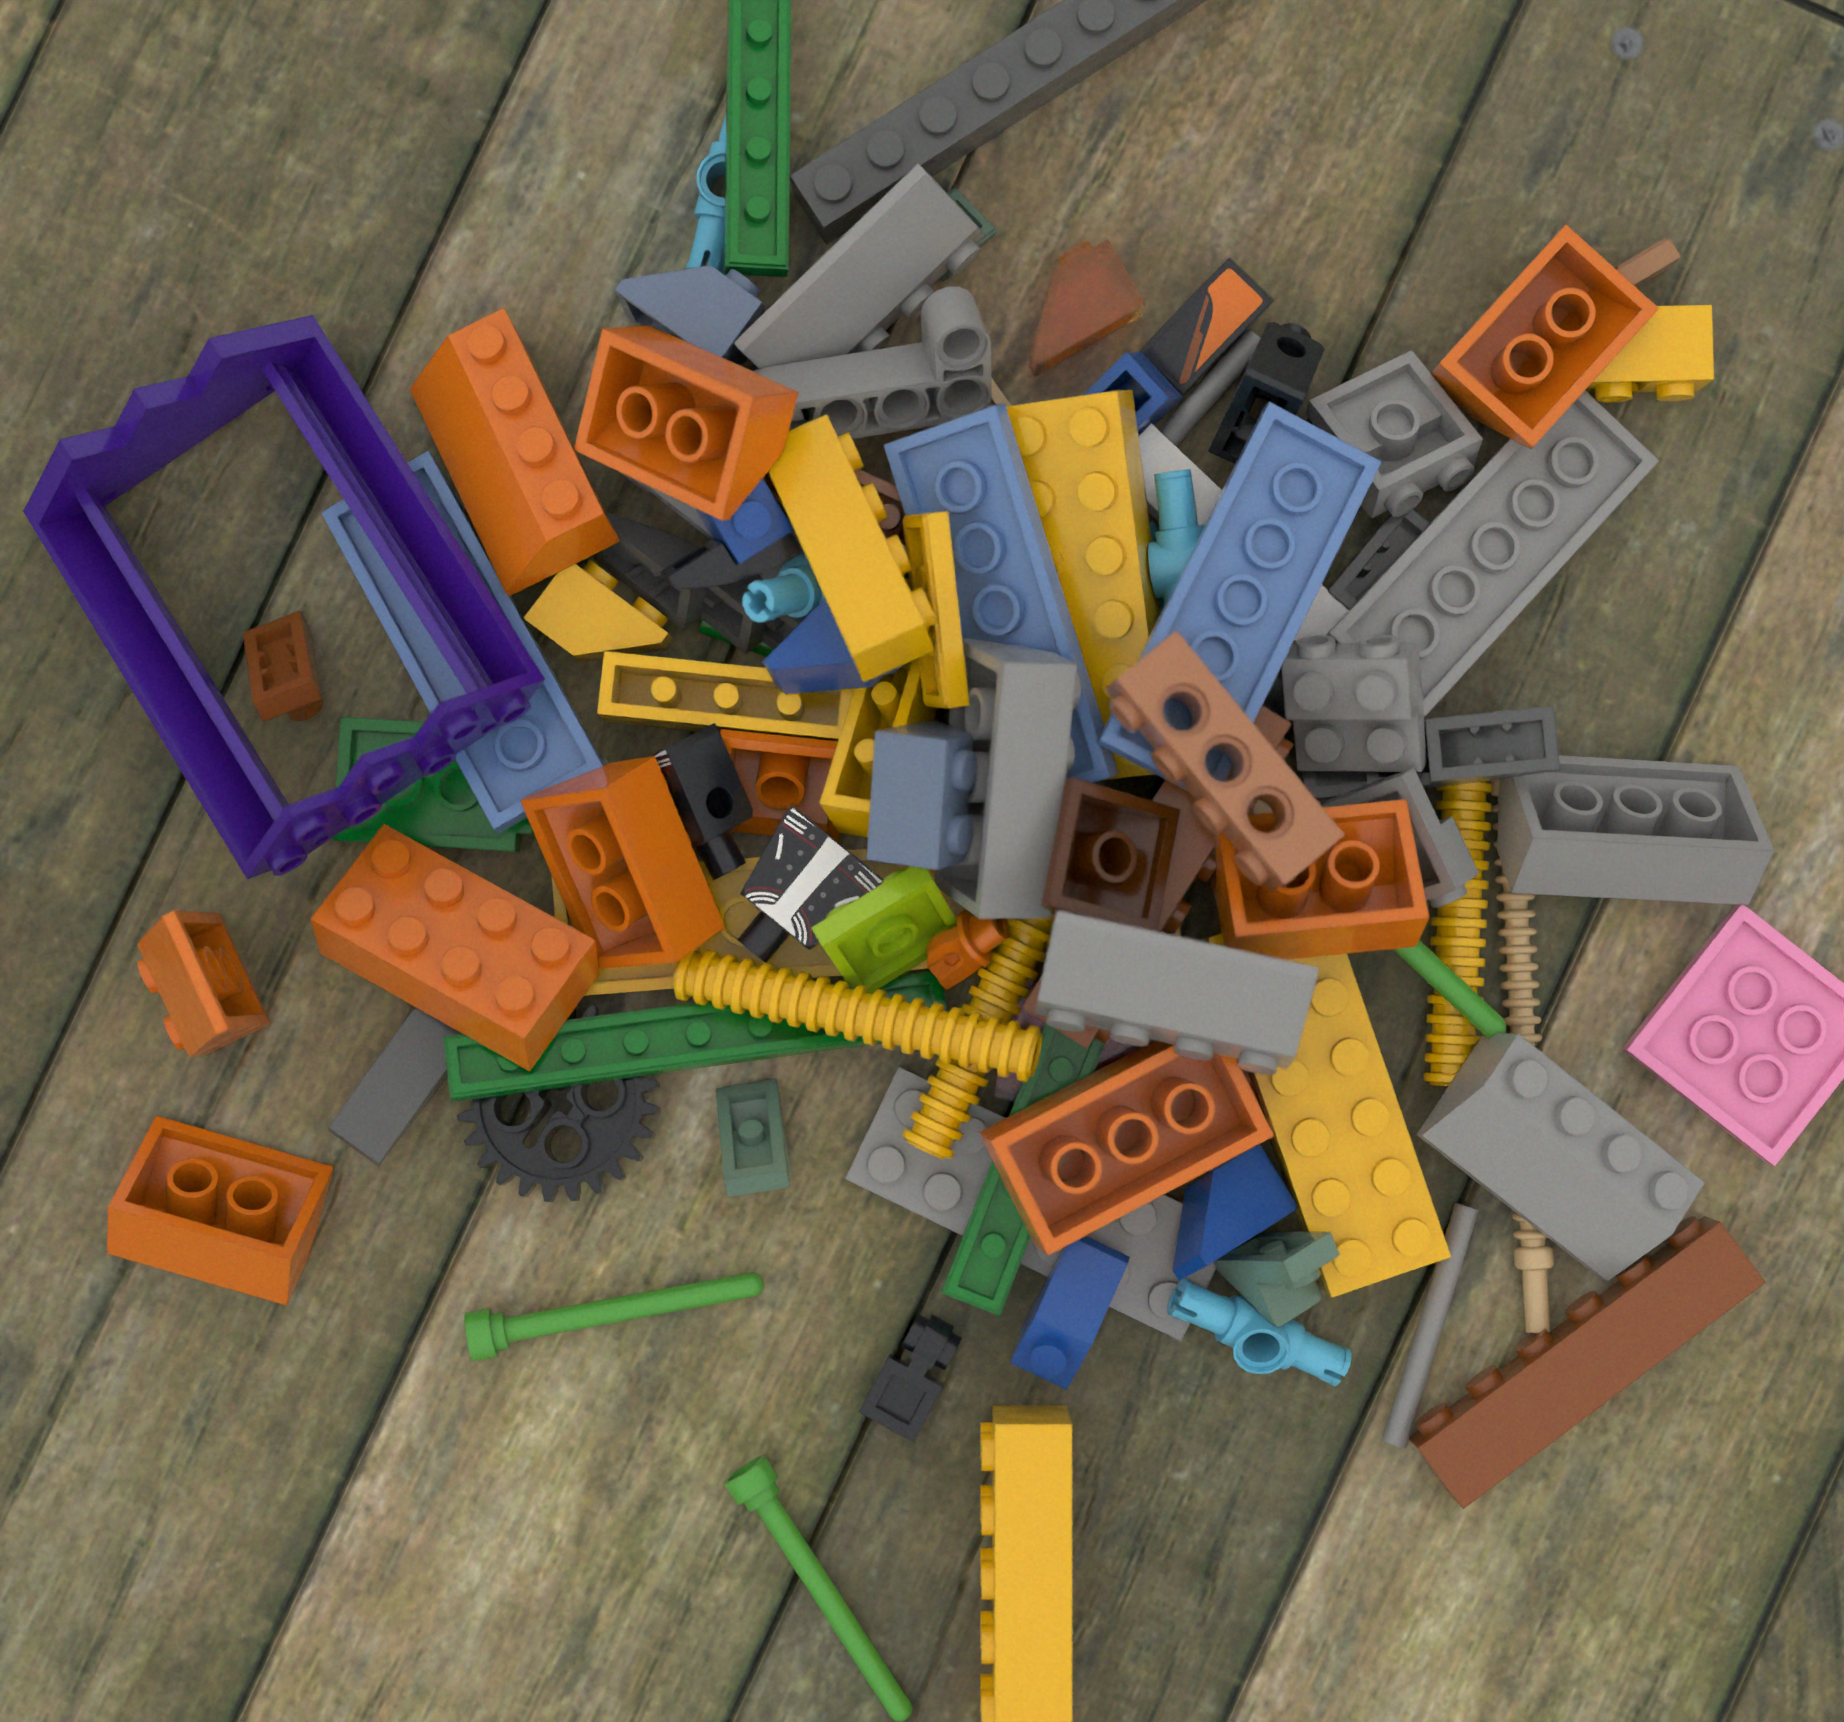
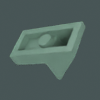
(753, 1138)
(1279, 1271)

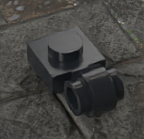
(904, 1391)

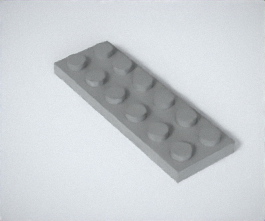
(1500, 543)
(949, 1189)

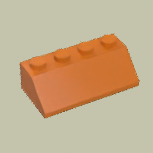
(510, 454)

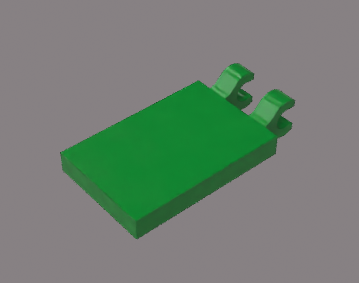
(433, 810)

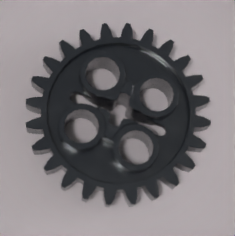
(604, 1136)

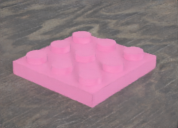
(1749, 1034)

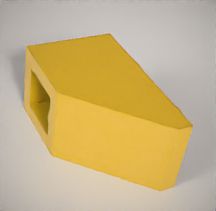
(1664, 357)
(589, 618)

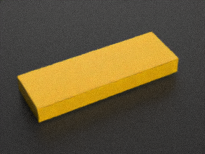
(933, 569)

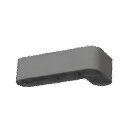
(900, 384)

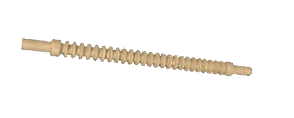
(1533, 1255)

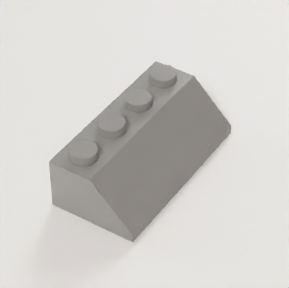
(868, 277)
(1023, 750)
(1633, 832)
(1175, 992)
(1559, 1155)

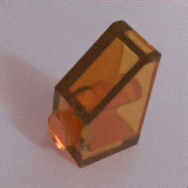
(1084, 304)

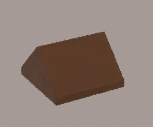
(1110, 855)

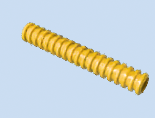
(1459, 934)
(997, 996)
(858, 1013)

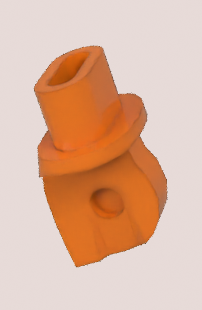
(964, 948)

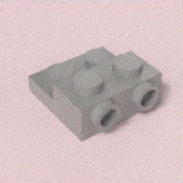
(1408, 425)
(1355, 704)
(1439, 845)

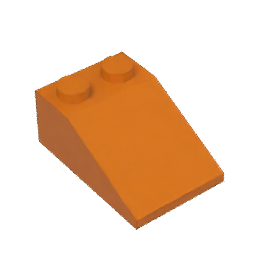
(200, 982)

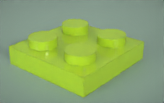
(885, 928)

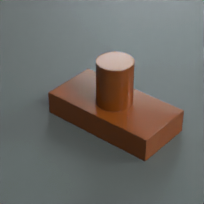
(283, 669)

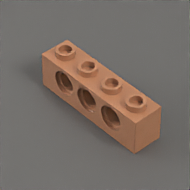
(1259, 773)

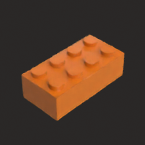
(456, 946)
(1122, 1139)

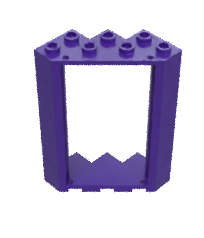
(157, 657)

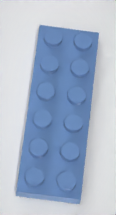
(999, 551)
(1257, 568)
(513, 758)

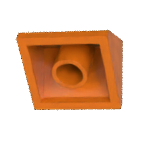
(780, 774)

